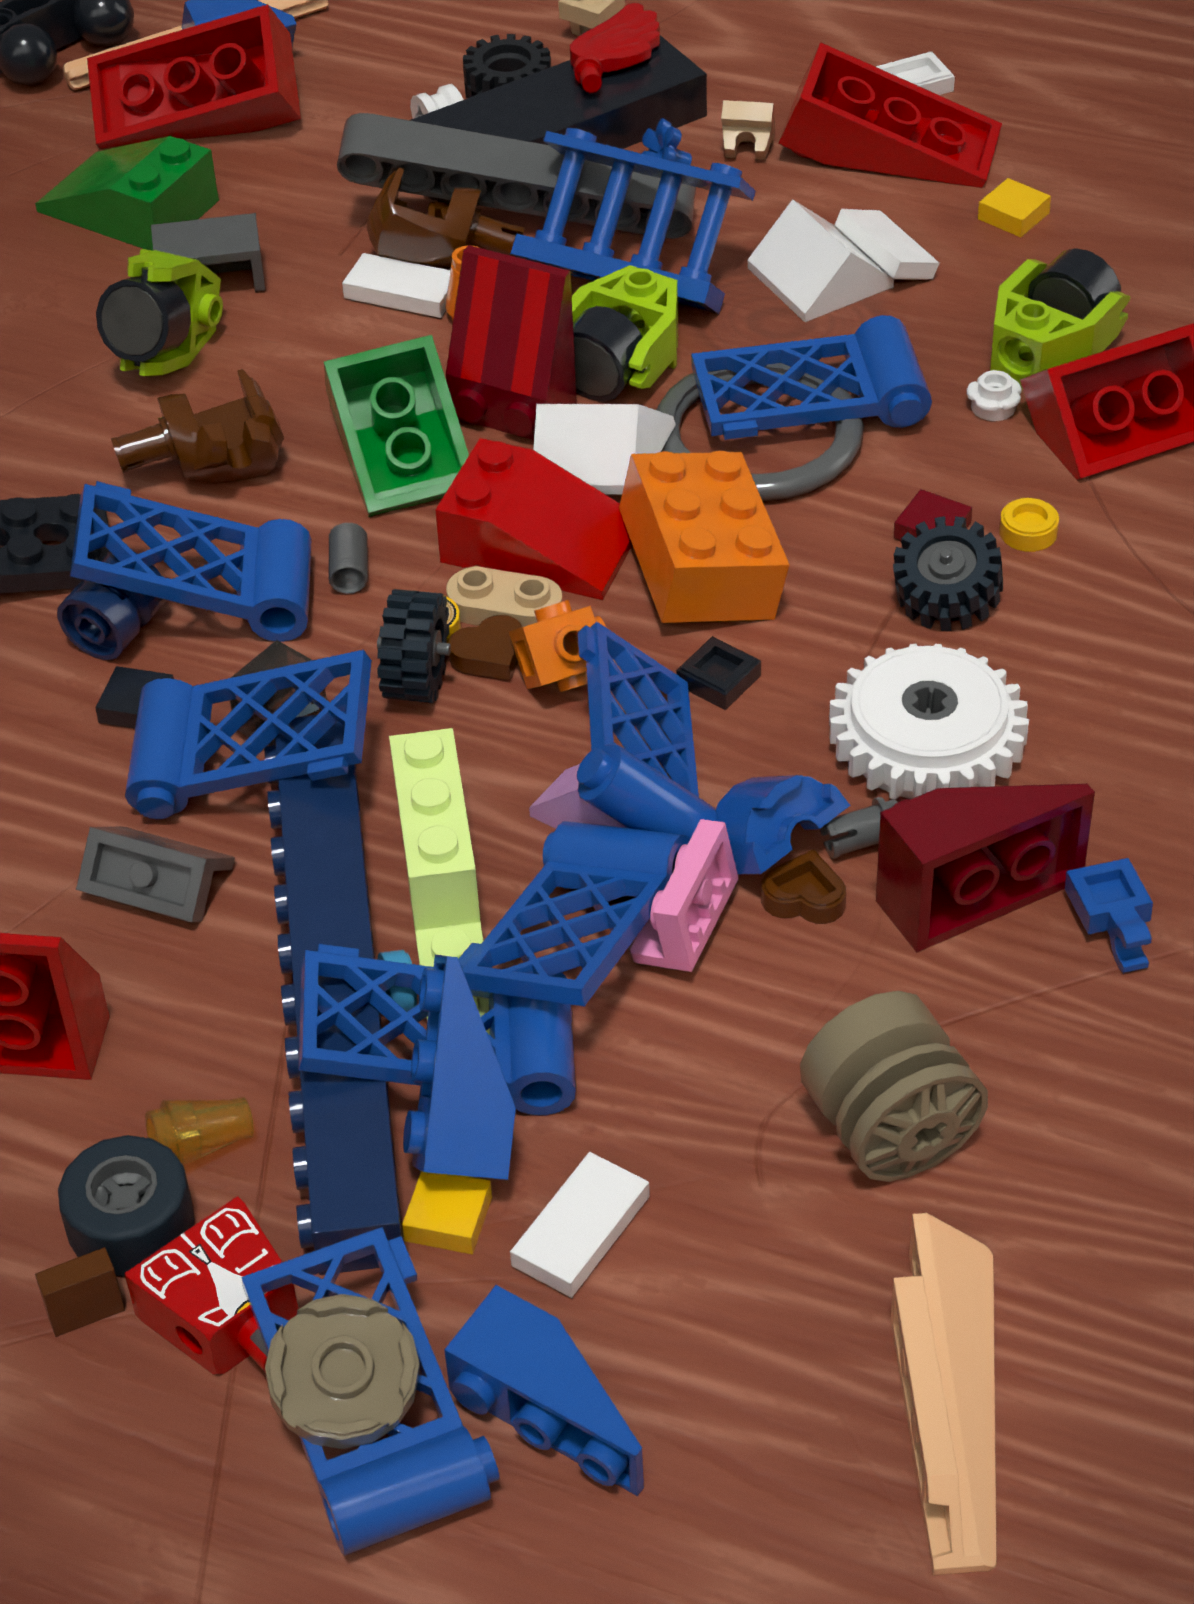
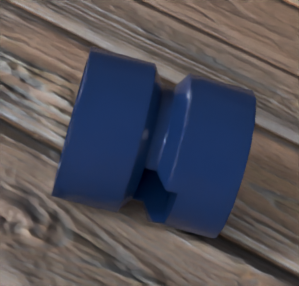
(104, 617)

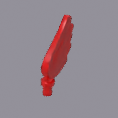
(614, 45)

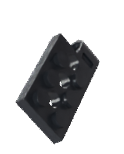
(24, 559)

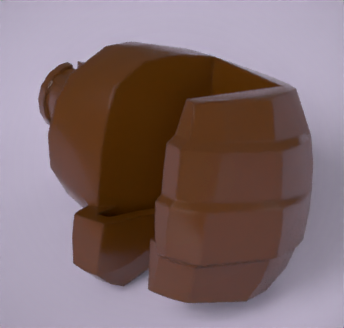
(433, 236)
(212, 445)

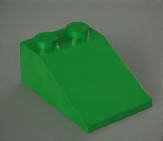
(135, 187)
(396, 423)

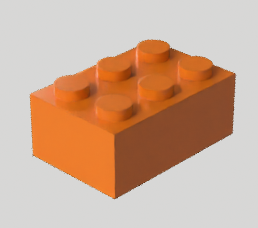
(703, 537)

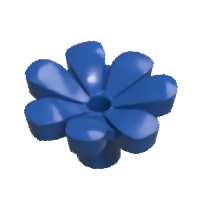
(664, 143)

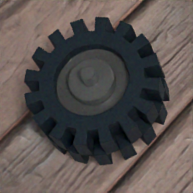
(948, 573)
(413, 645)

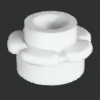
(994, 395)

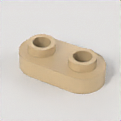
(493, 592)

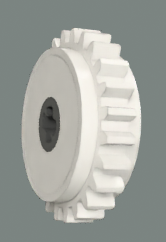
(928, 721)

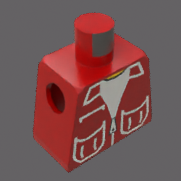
(196, 1292)

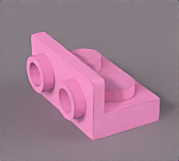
(691, 902)

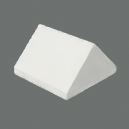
(814, 265)
(599, 439)

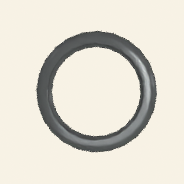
(778, 484)

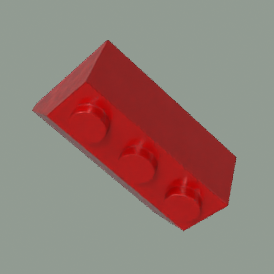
(1116, 403)

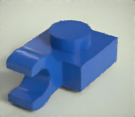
(1113, 901)

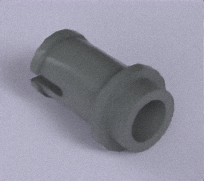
(861, 825)

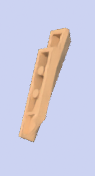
(948, 1387)

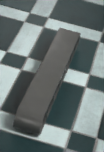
(506, 170)

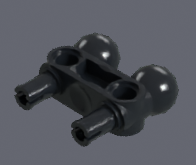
(37, 28)

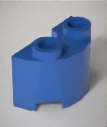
(766, 809)

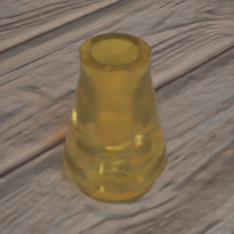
(199, 1126)

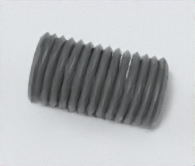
(348, 560)

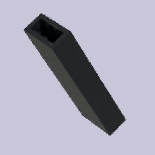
(553, 100)

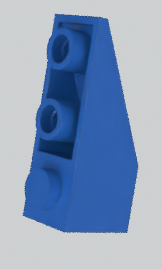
(463, 1099)
(533, 1377)

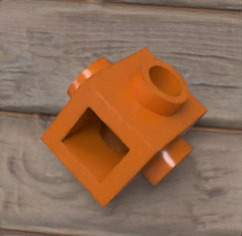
(542, 651)

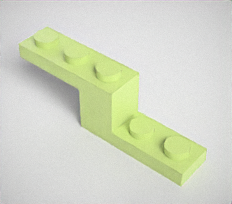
(437, 846)

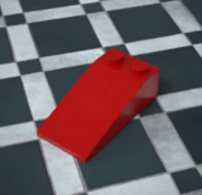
(197, 82)
(883, 124)

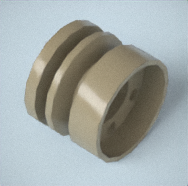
(893, 1086)

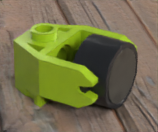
(160, 312)
(1056, 313)
(606, 339)

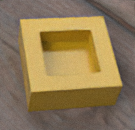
(1014, 207)
(447, 1211)

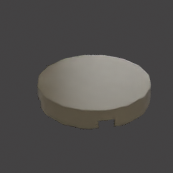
(342, 1371)

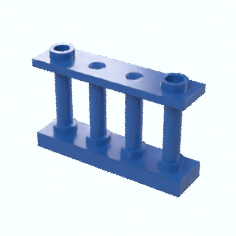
(596, 256)

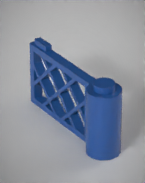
(877, 368)
(271, 560)
(177, 737)
(630, 780)
(603, 867)
(526, 1034)
(415, 1471)

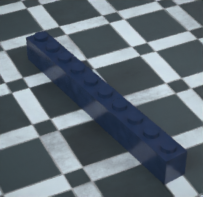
(326, 901)

